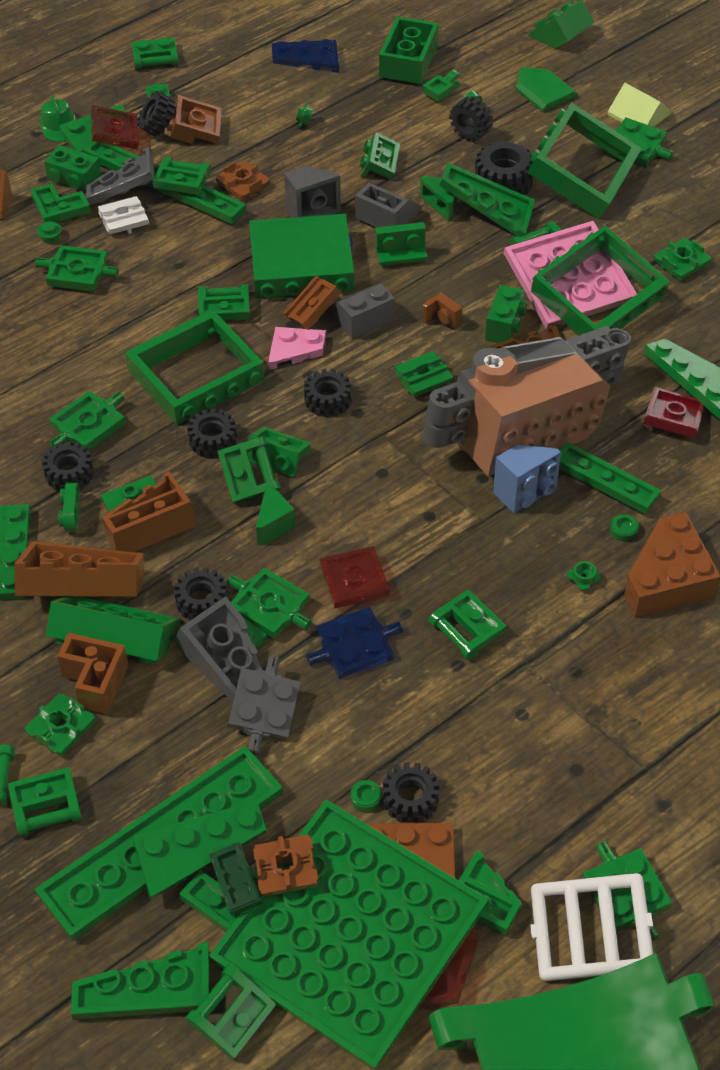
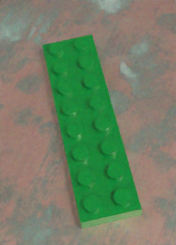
(111, 871)

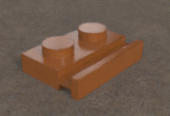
(312, 302)

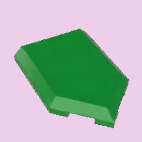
(543, 88)

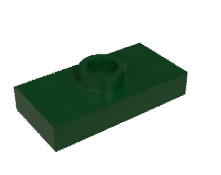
(235, 879)

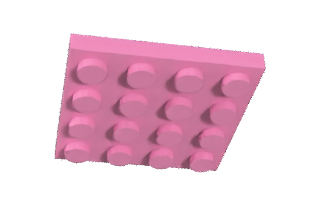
(590, 287)

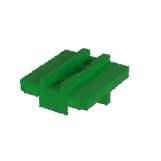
(682, 258)
(423, 374)
(62, 738)

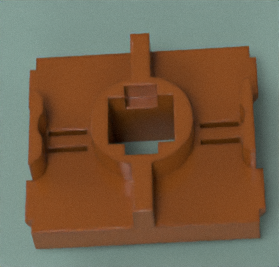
(242, 179)
(274, 879)

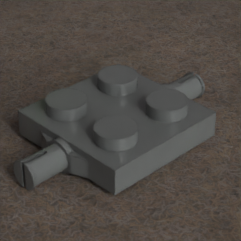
(263, 704)

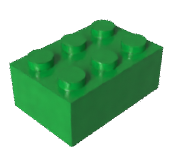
(408, 50)

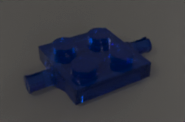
(354, 642)

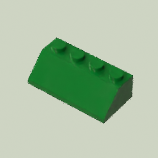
(141, 631)

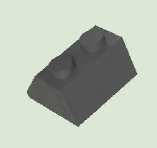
(312, 192)
(364, 310)

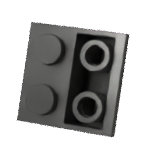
(383, 207)

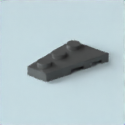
(130, 175)

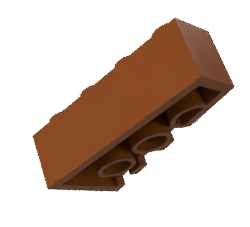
(77, 571)

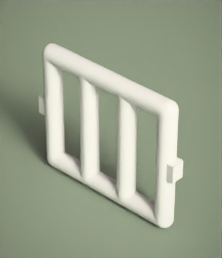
(570, 889)

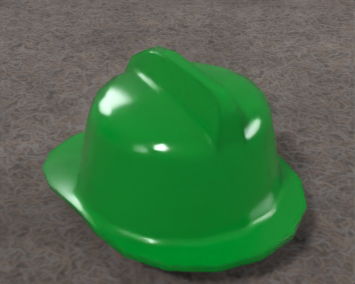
(55, 113)

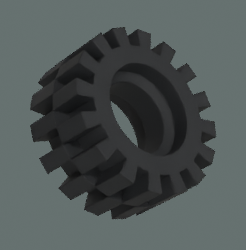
(156, 113)
(480, 122)
(327, 403)
(211, 422)
(68, 455)
(196, 582)
(411, 777)

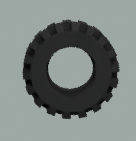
(506, 165)

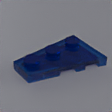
(313, 53)

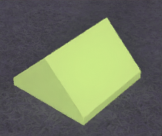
(638, 107)

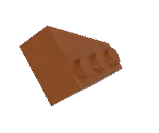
(150, 517)

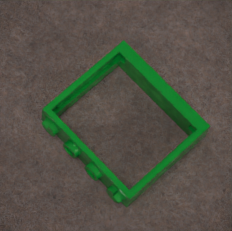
(567, 183)
(636, 266)
(180, 339)

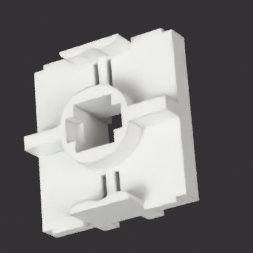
(123, 215)

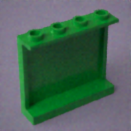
(296, 249)

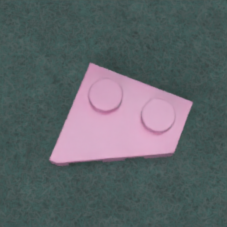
(296, 345)

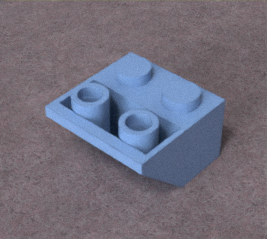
(525, 475)

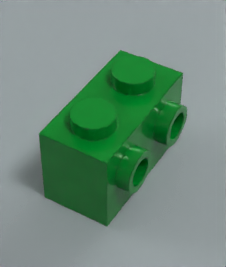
(72, 168)
(505, 314)

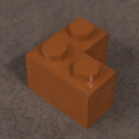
(96, 666)

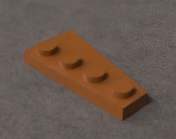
(428, 840)

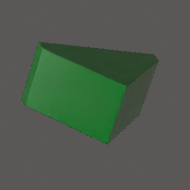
(437, 196)
(275, 516)

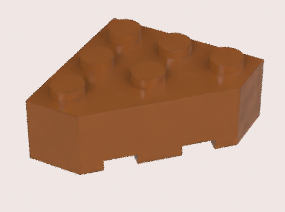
(671, 569)

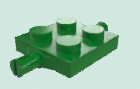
(647, 138)
(76, 268)
(87, 420)
(270, 602)
(633, 862)

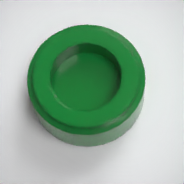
(624, 528)
(366, 796)

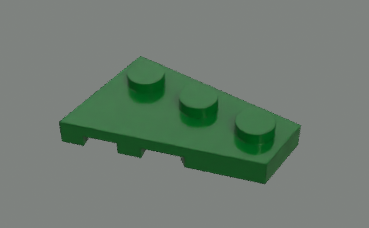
(78, 132)

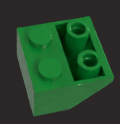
(562, 24)

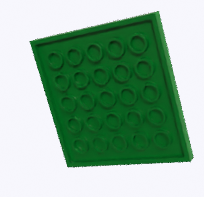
(358, 945)

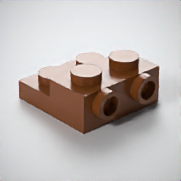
(195, 120)

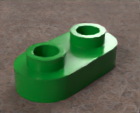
(70, 500)

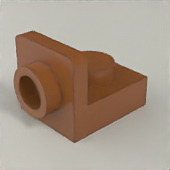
(444, 309)

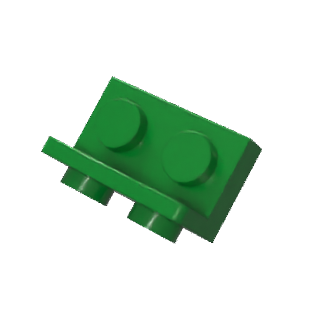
(379, 156)
(400, 244)
(282, 449)

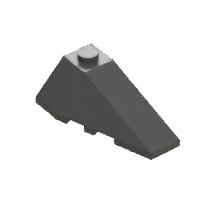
(219, 645)

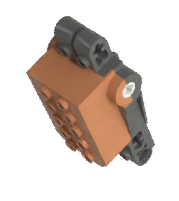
(527, 395)

